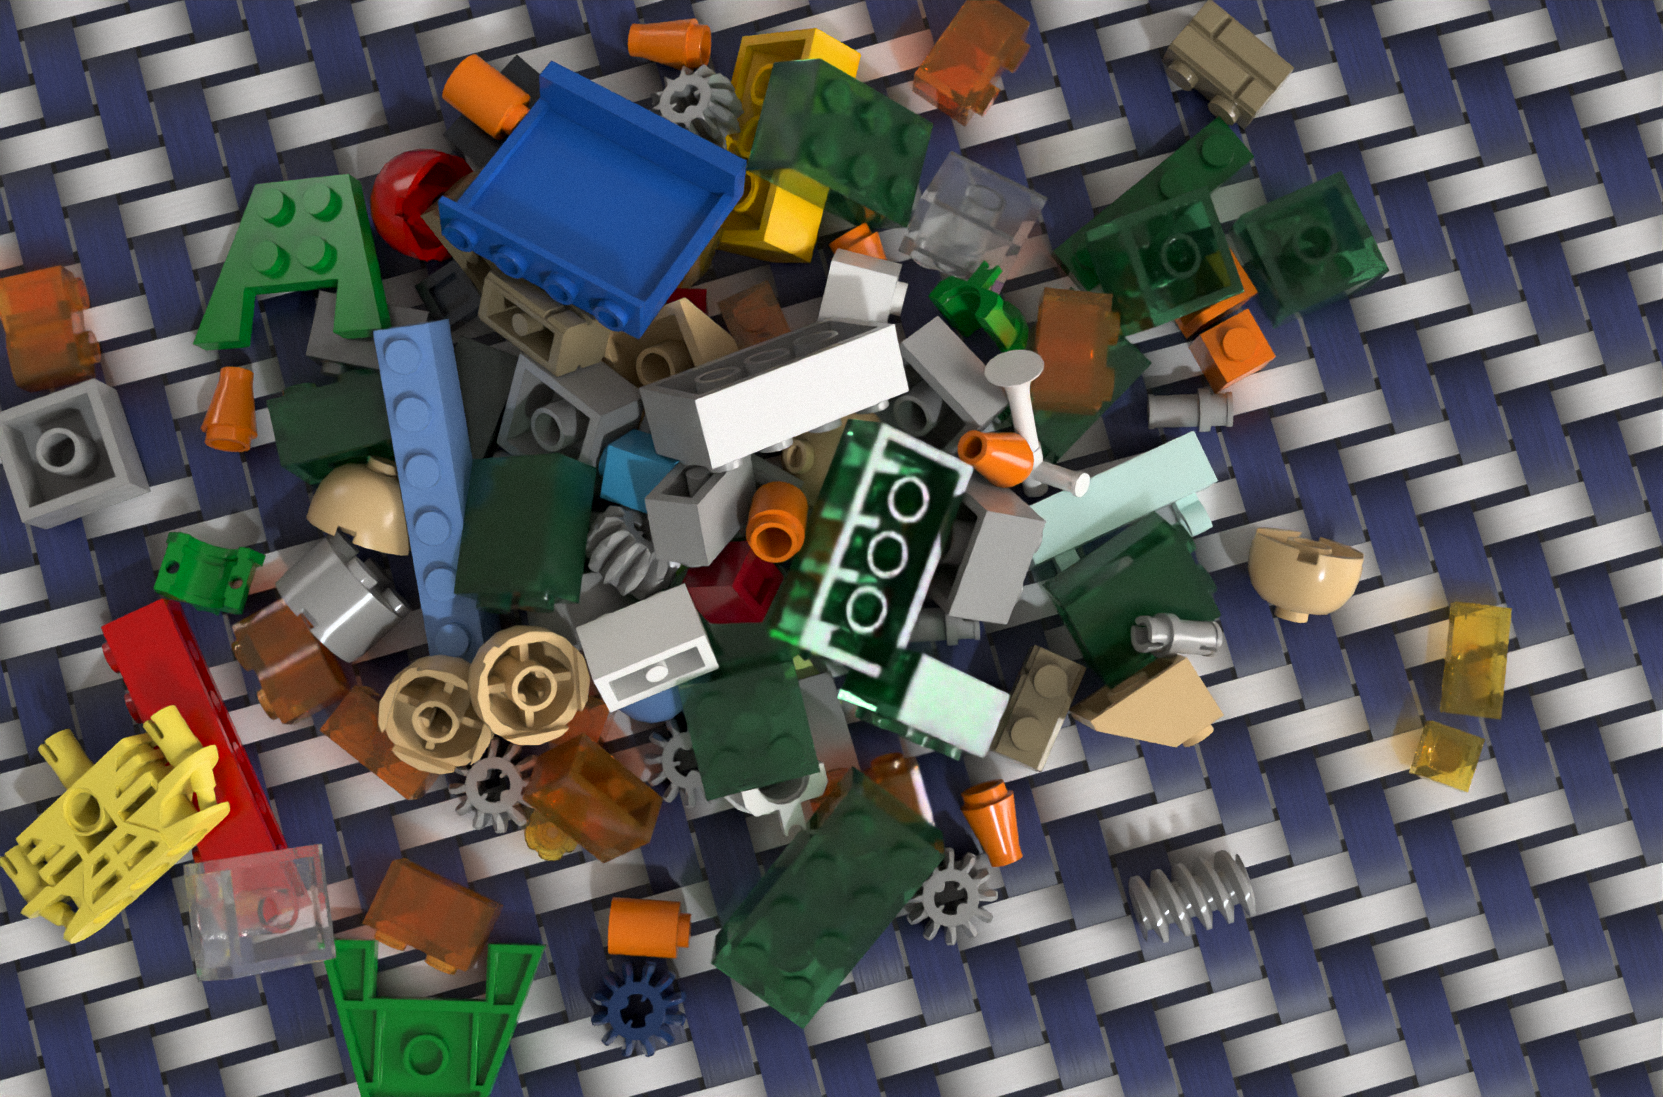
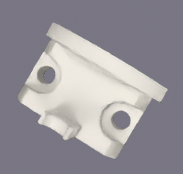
(782, 799)

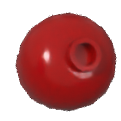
(405, 191)

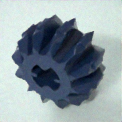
(655, 1019)

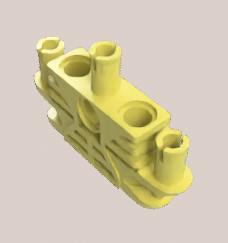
(123, 791)

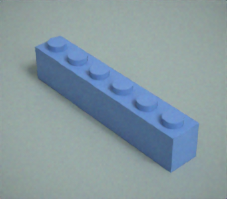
(433, 476)

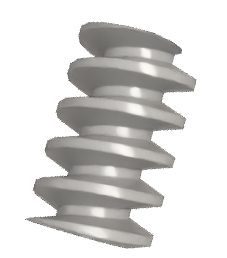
(1191, 895)

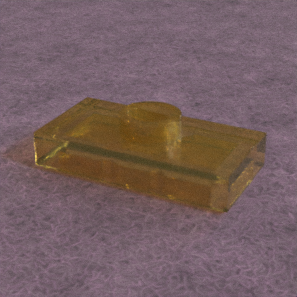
(1476, 660)

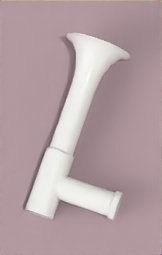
(1014, 373)

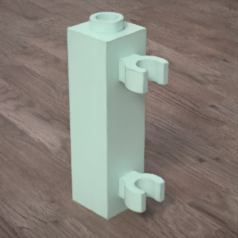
(1124, 495)

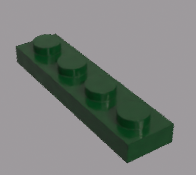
(1204, 160)

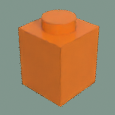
(1231, 351)

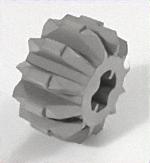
(700, 104)
(624, 553)
(670, 765)
(476, 792)
(963, 909)

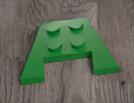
(299, 240)
(429, 1042)

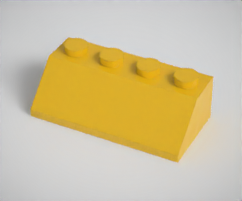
(768, 219)

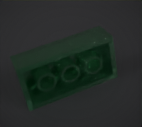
(870, 549)
(828, 897)

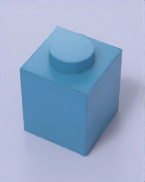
(632, 469)

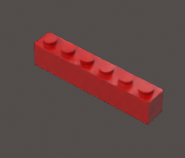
(167, 668)

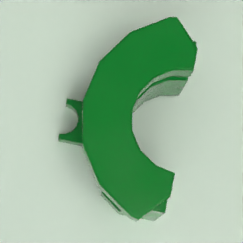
(972, 306)
(207, 574)

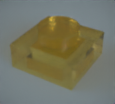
(1447, 756)

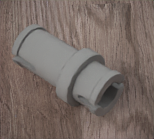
(1190, 410)
(936, 625)
(1169, 635)

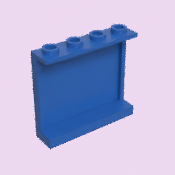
(597, 202)

